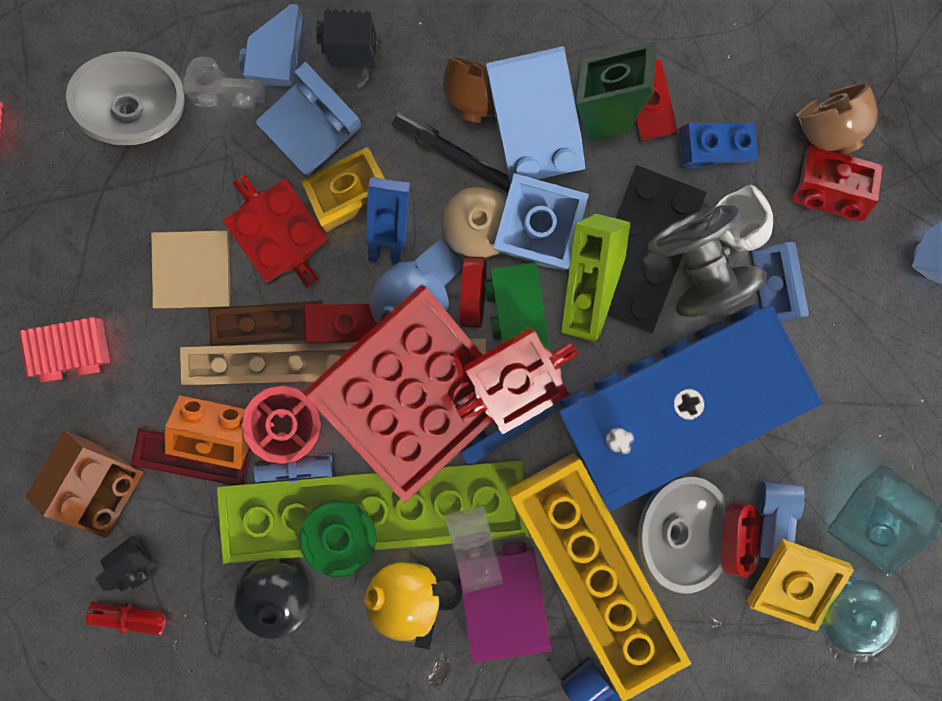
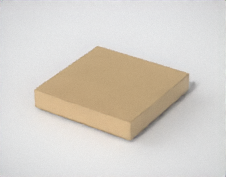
(191, 269)

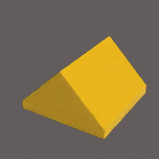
(341, 189)

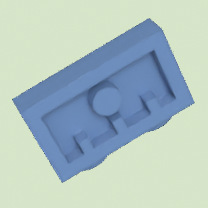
(309, 121)

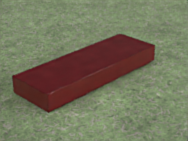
(150, 454)

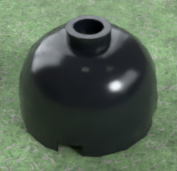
(273, 598)

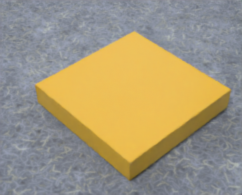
(799, 585)

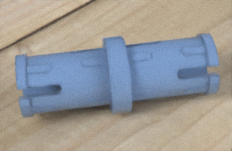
(304, 468)

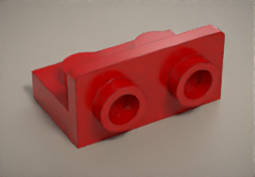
(838, 184)

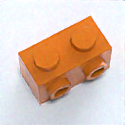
(206, 432)

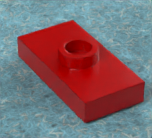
(657, 116)
(336, 322)

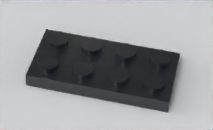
(645, 278)

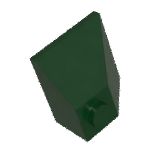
(615, 90)

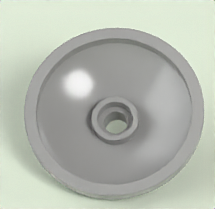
(125, 98)
(692, 553)

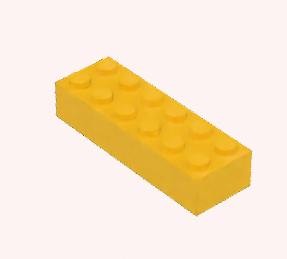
(598, 576)

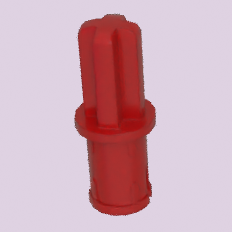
(126, 618)

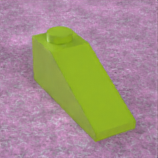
(593, 274)

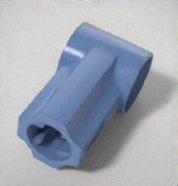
(780, 509)

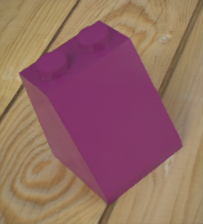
(509, 616)

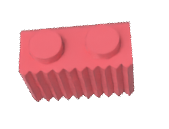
(64, 348)

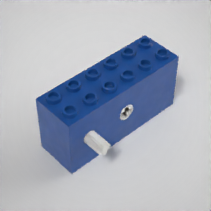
(737, 387)

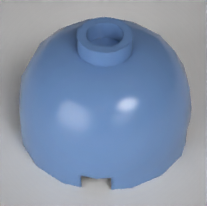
(398, 284)

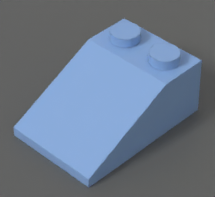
(536, 114)

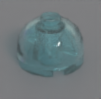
(861, 618)

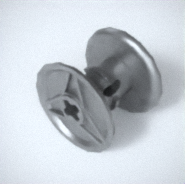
(716, 282)

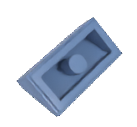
(783, 282)

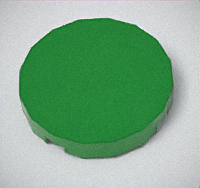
(338, 538)

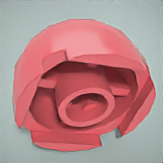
(281, 424)

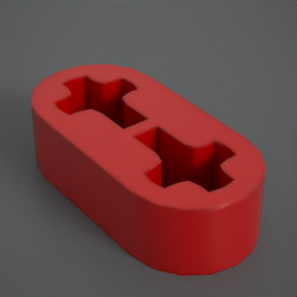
(473, 292)
(740, 539)

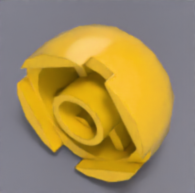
(402, 601)

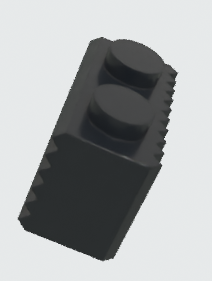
(348, 37)

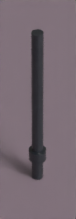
(429, 138)

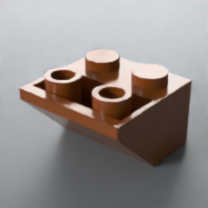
(83, 485)

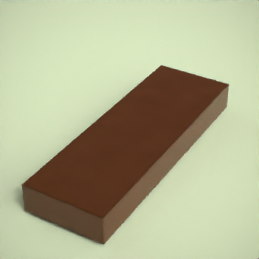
(257, 323)

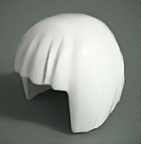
(754, 220)

